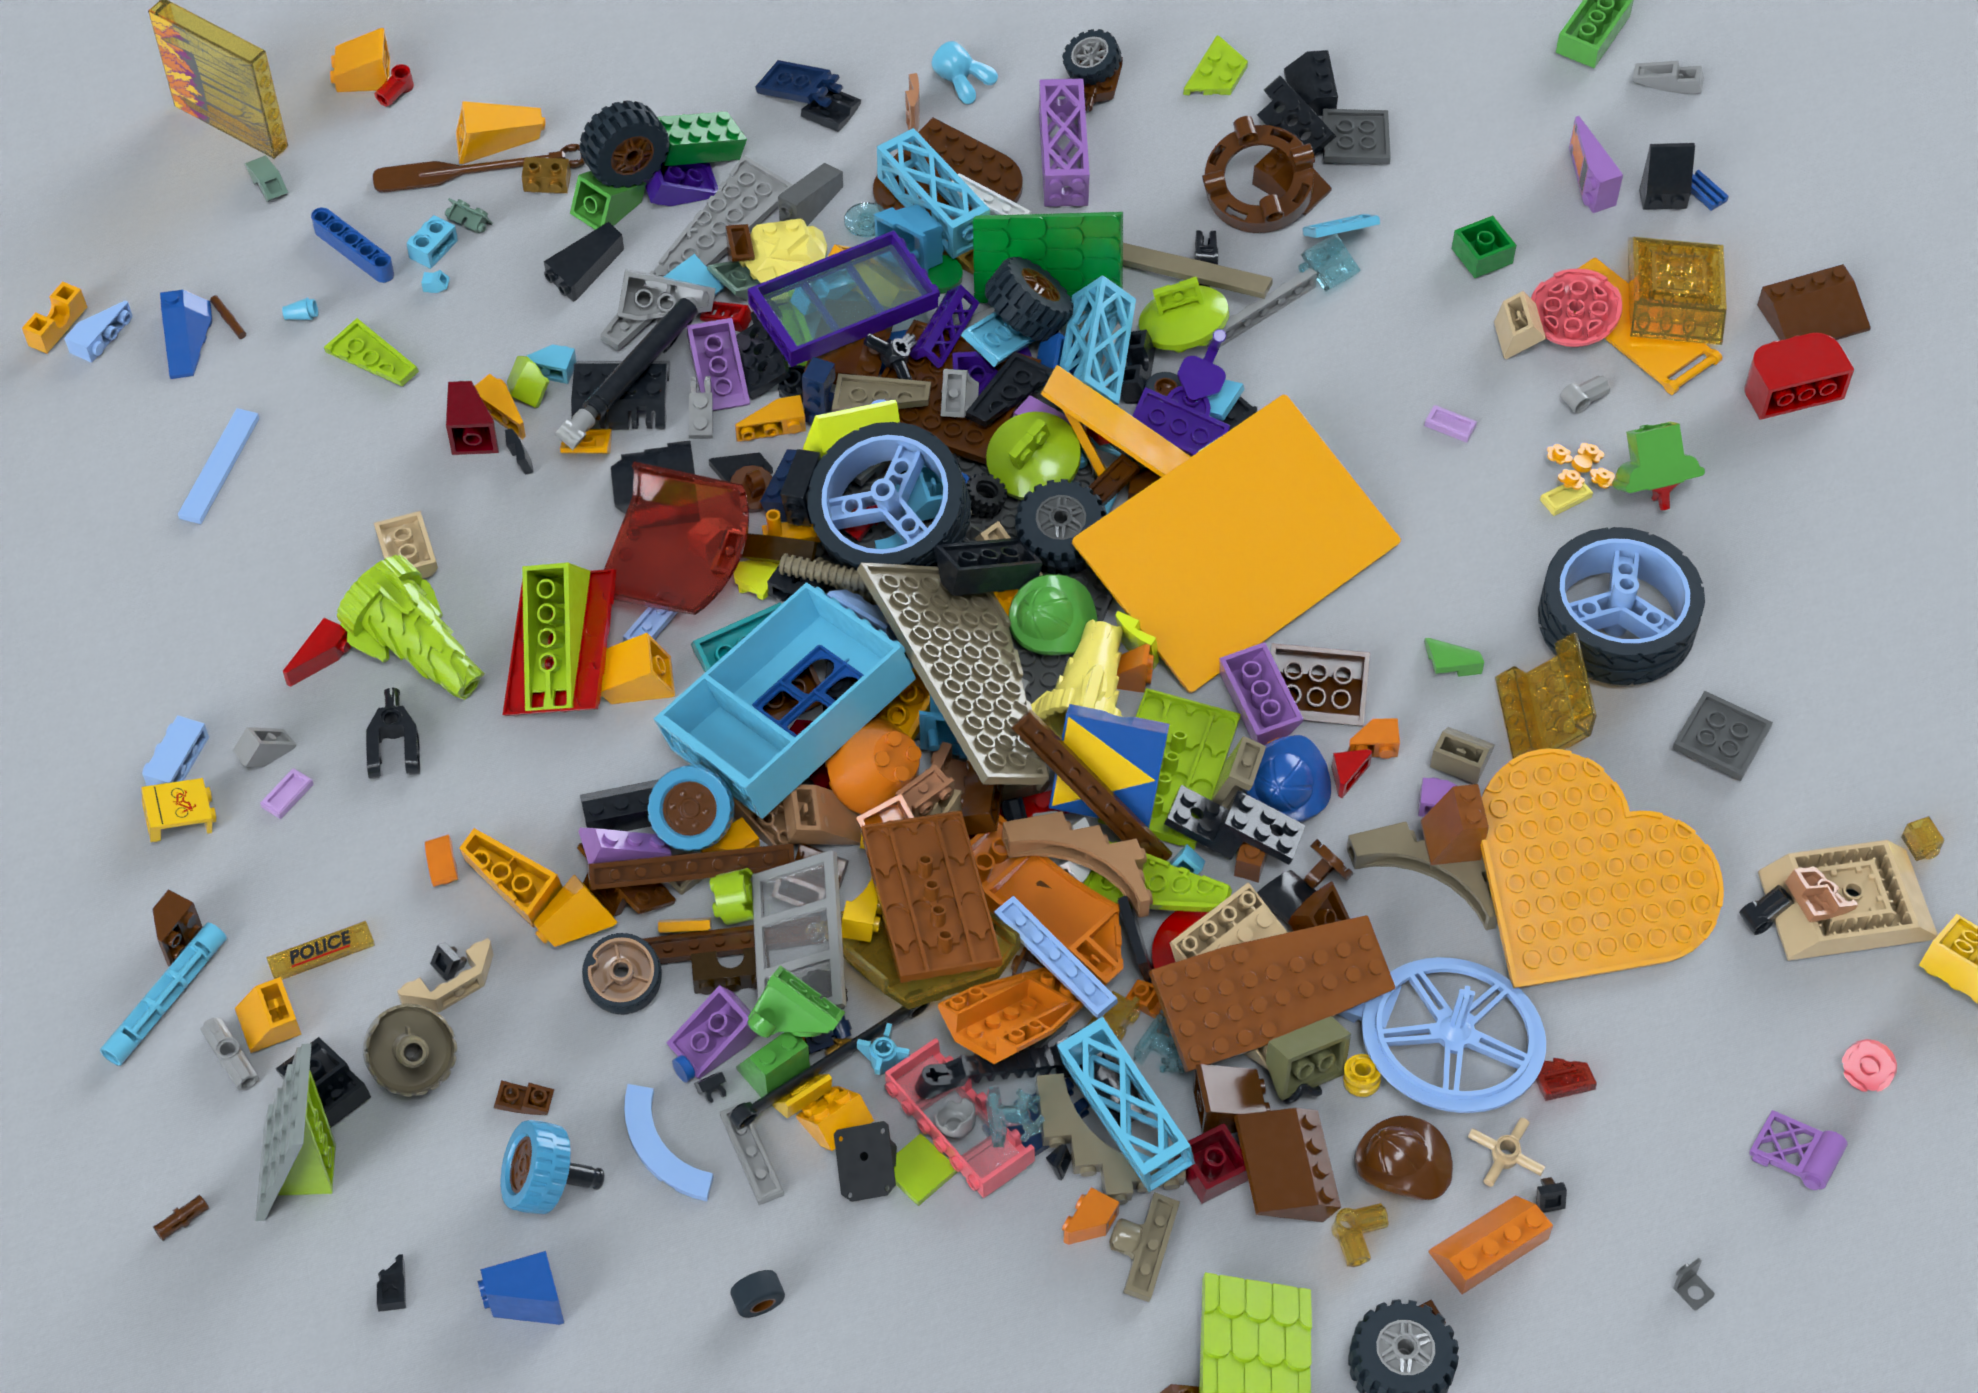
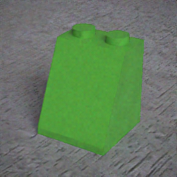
(601, 204)
(775, 1063)

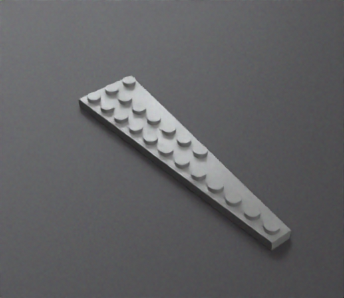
(742, 199)

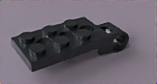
(1295, 107)
(753, 363)

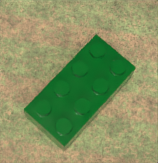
(702, 138)

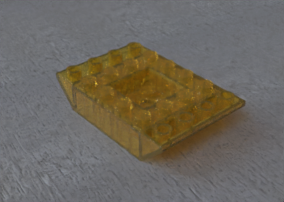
(1672, 306)

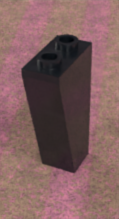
(584, 261)

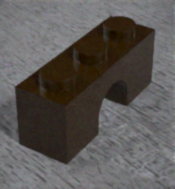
(710, 974)

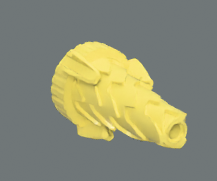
(1087, 679)

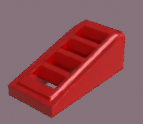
(740, 312)

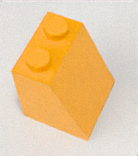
(361, 63)
(637, 671)

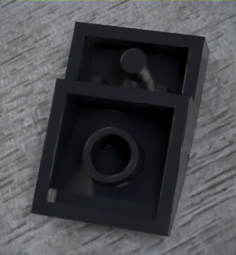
(335, 1082)

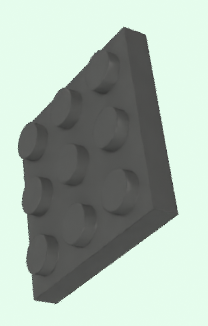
(1360, 136)
(1722, 735)

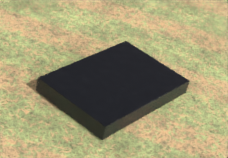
(1136, 938)

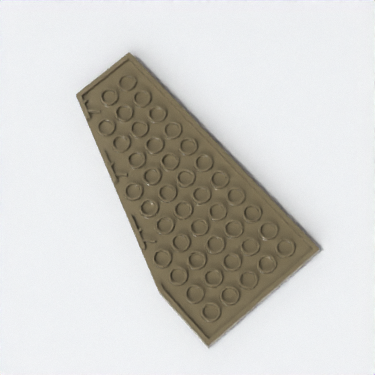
(965, 663)

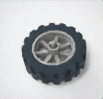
(1087, 48)

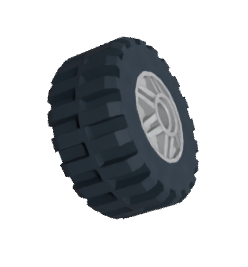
(1403, 1350)

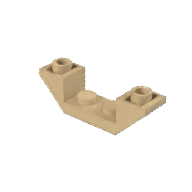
(447, 994)

